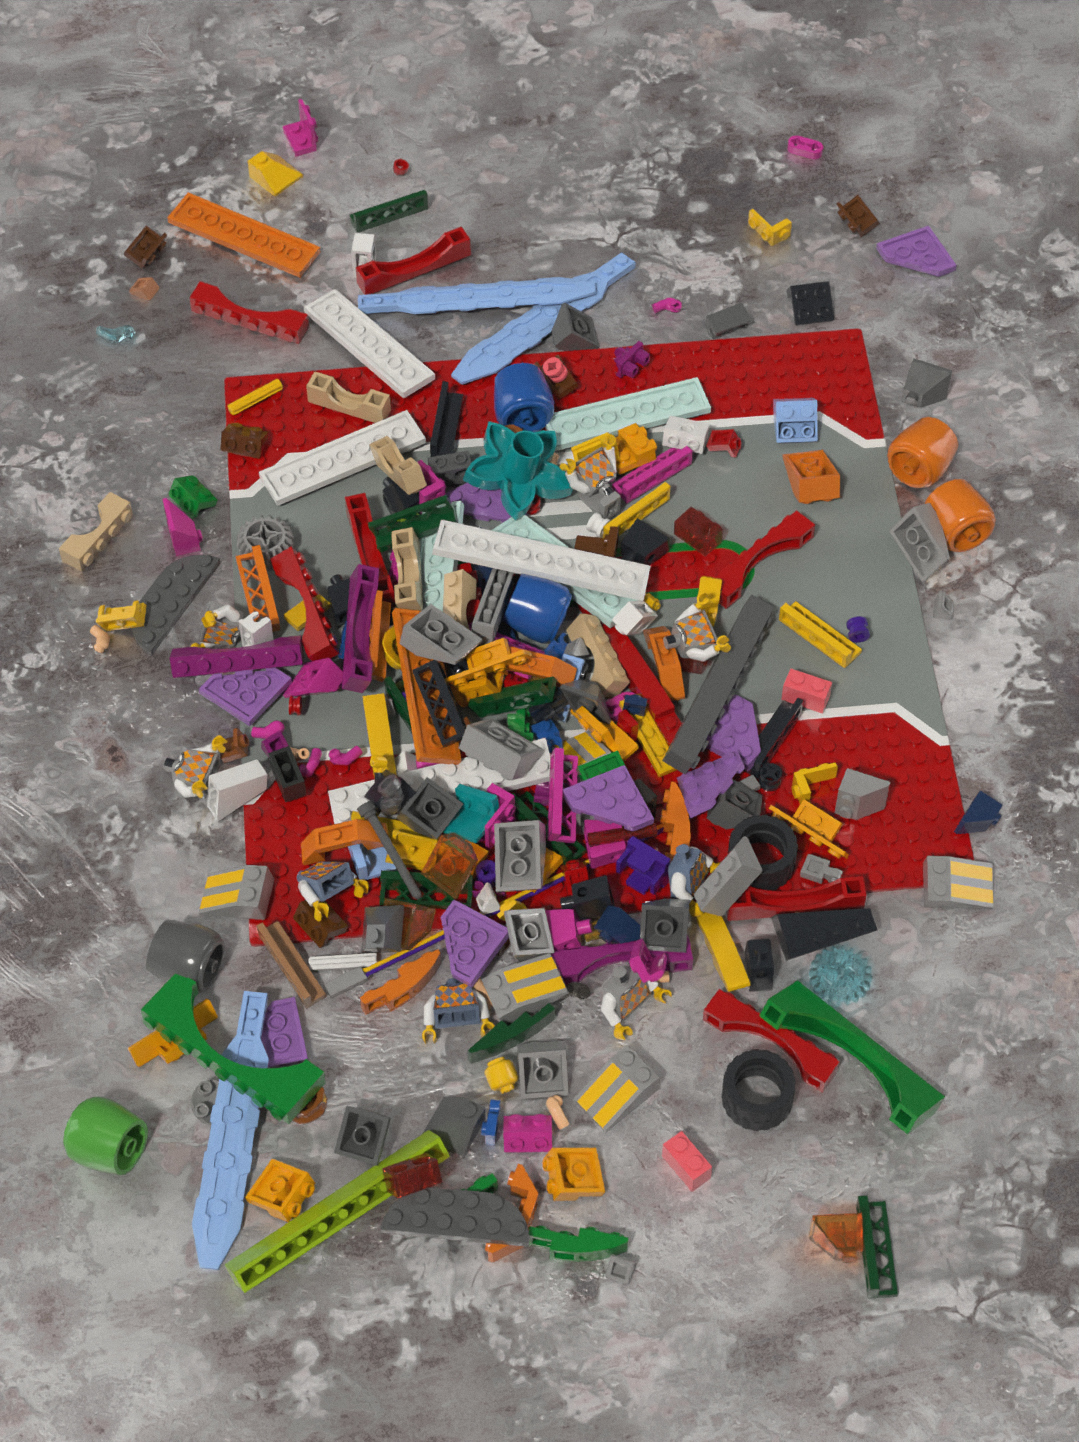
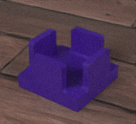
(648, 865)

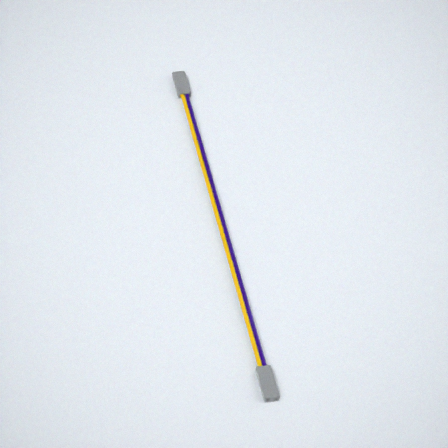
(359, 975)

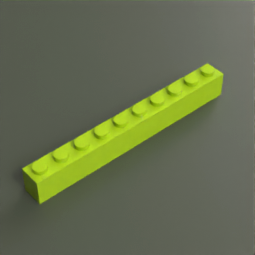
(325, 1217)

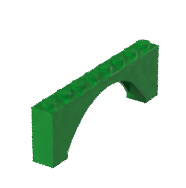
(279, 1090)
(908, 1094)

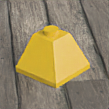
(272, 172)

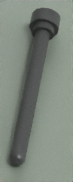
(369, 812)

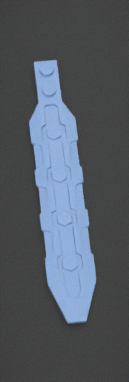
(473, 296)
(529, 329)
(230, 1143)

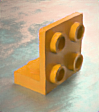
(478, 688)

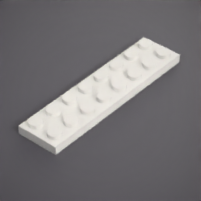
(369, 343)
(338, 458)

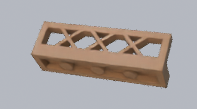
(291, 964)

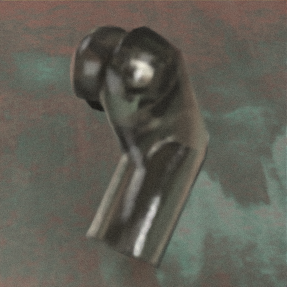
(577, 990)

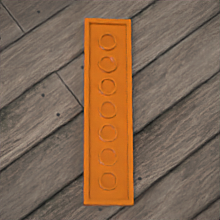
(244, 235)
(425, 737)

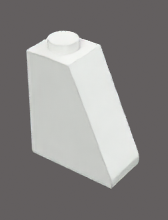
(235, 787)

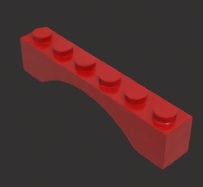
(447, 249)
(283, 324)
(790, 534)
(365, 541)
(317, 637)
(837, 895)
(730, 1015)

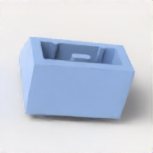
(795, 420)

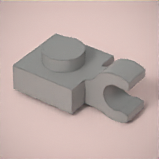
(818, 869)

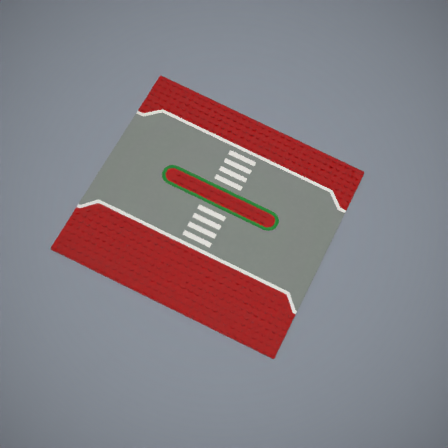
(880, 708)

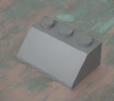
(499, 748)
(728, 879)

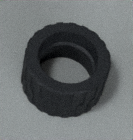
(774, 832)
(758, 1064)

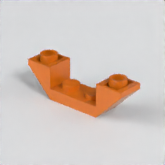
(666, 661)
(543, 667)
(337, 837)
(521, 1187)

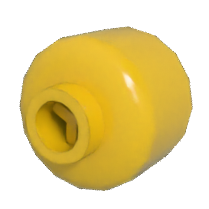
(501, 1075)

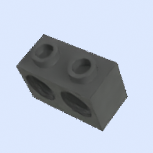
(450, 467)

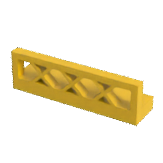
(819, 633)

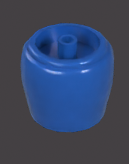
(523, 397)
(537, 608)

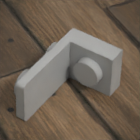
(606, 506)

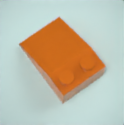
(812, 476)

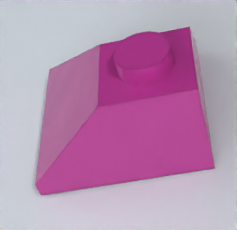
(182, 530)
(316, 678)

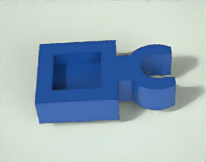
(557, 647)
(547, 730)
(490, 1127)

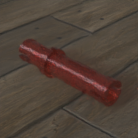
(620, 834)

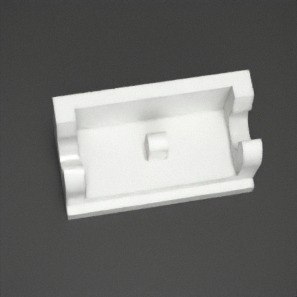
(255, 632)

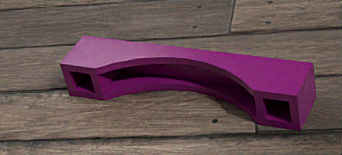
(270, 654)
(357, 659)
(580, 962)

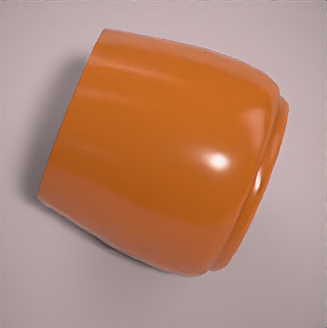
(922, 452)
(962, 514)

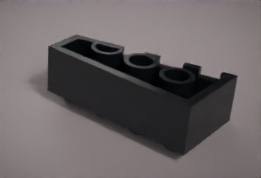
(814, 931)

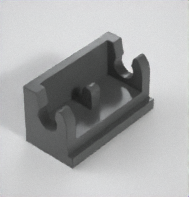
(726, 320)

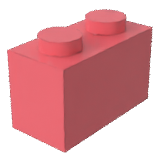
(811, 689)
(686, 1161)

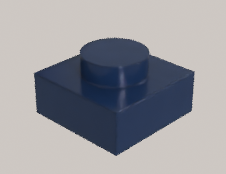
(635, 704)

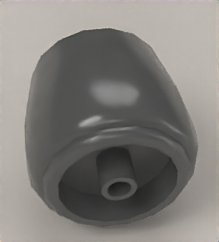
(187, 951)

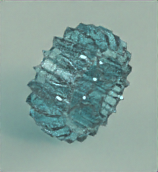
(826, 966)

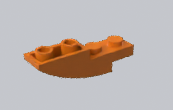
(675, 820)
(411, 980)

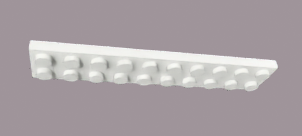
(541, 560)
(448, 776)

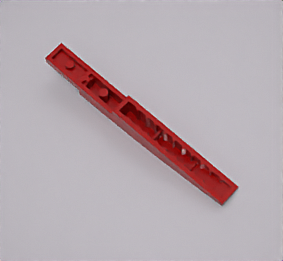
(643, 681)

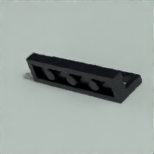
(446, 422)
(449, 702)
(775, 733)

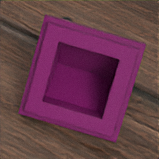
(274, 743)

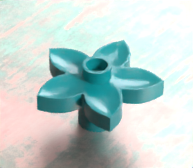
(518, 467)

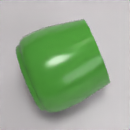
(105, 1136)

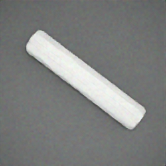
(342, 961)

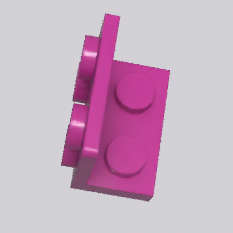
(302, 134)
(435, 486)
(504, 814)

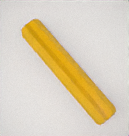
(255, 396)

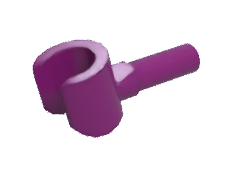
(479, 885)

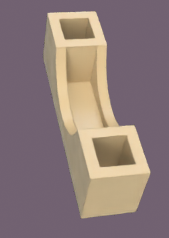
(327, 393)
(403, 472)
(82, 549)
(407, 554)
(458, 591)
(607, 670)

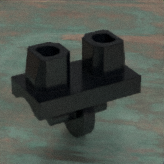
(551, 709)

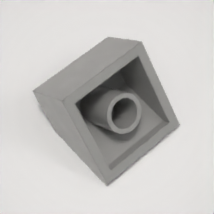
(861, 795)
(542, 1069)

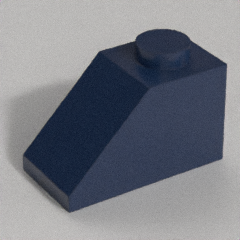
(979, 815)
(617, 926)

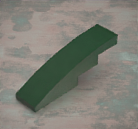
(506, 1037)

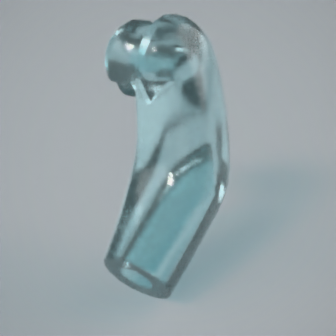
(117, 334)

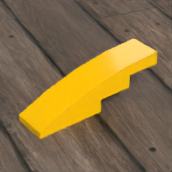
(378, 729)
(723, 951)

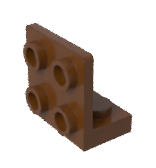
(603, 546)

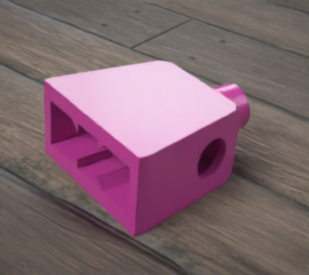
(606, 853)
(567, 928)

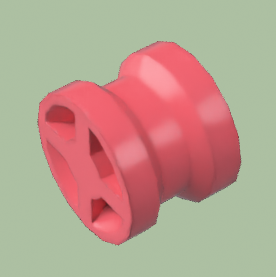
(555, 375)

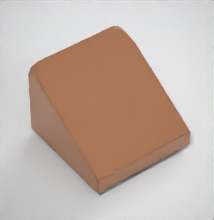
(144, 288)

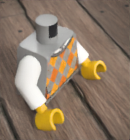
(593, 471)
(219, 626)
(694, 633)
(194, 766)
(623, 995)

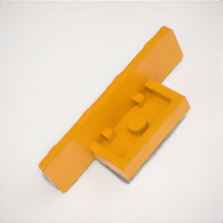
(486, 659)
(608, 734)
(815, 823)
(155, 1045)

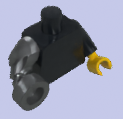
(389, 790)

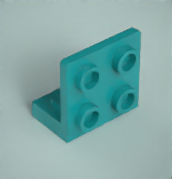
(474, 814)

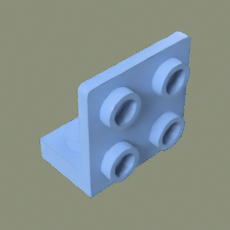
(369, 862)

